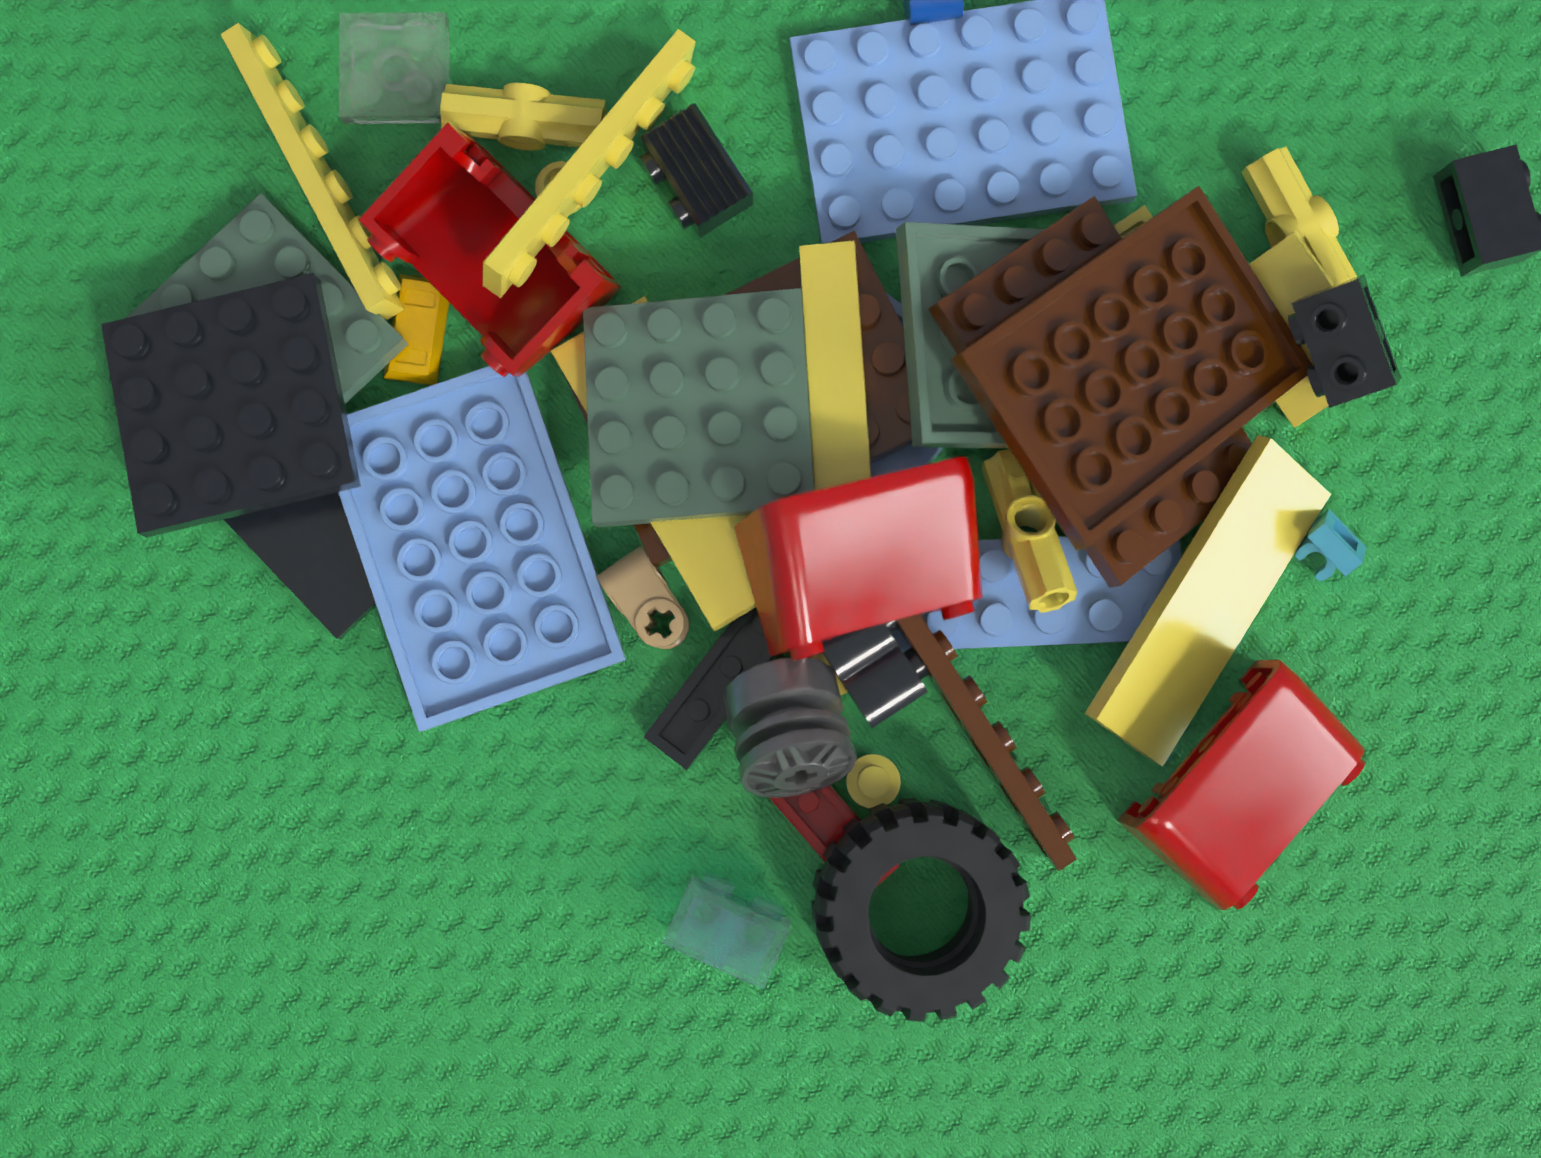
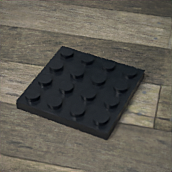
(229, 405)

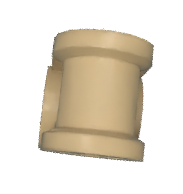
(640, 593)

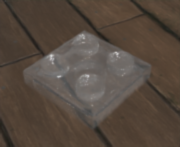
(392, 67)

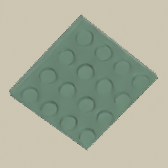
(264, 249)
(931, 266)
(697, 407)

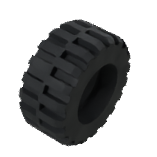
(964, 964)

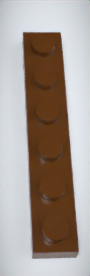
(989, 740)

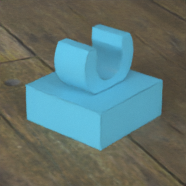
(1336, 542)

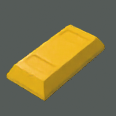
(423, 329)

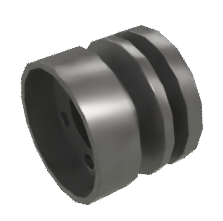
(788, 727)

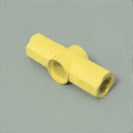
(521, 115)
(1292, 208)
(1036, 555)

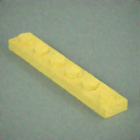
(305, 154)
(579, 178)

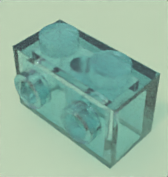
(728, 930)

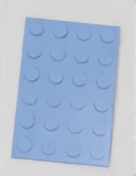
(962, 118)
(474, 547)

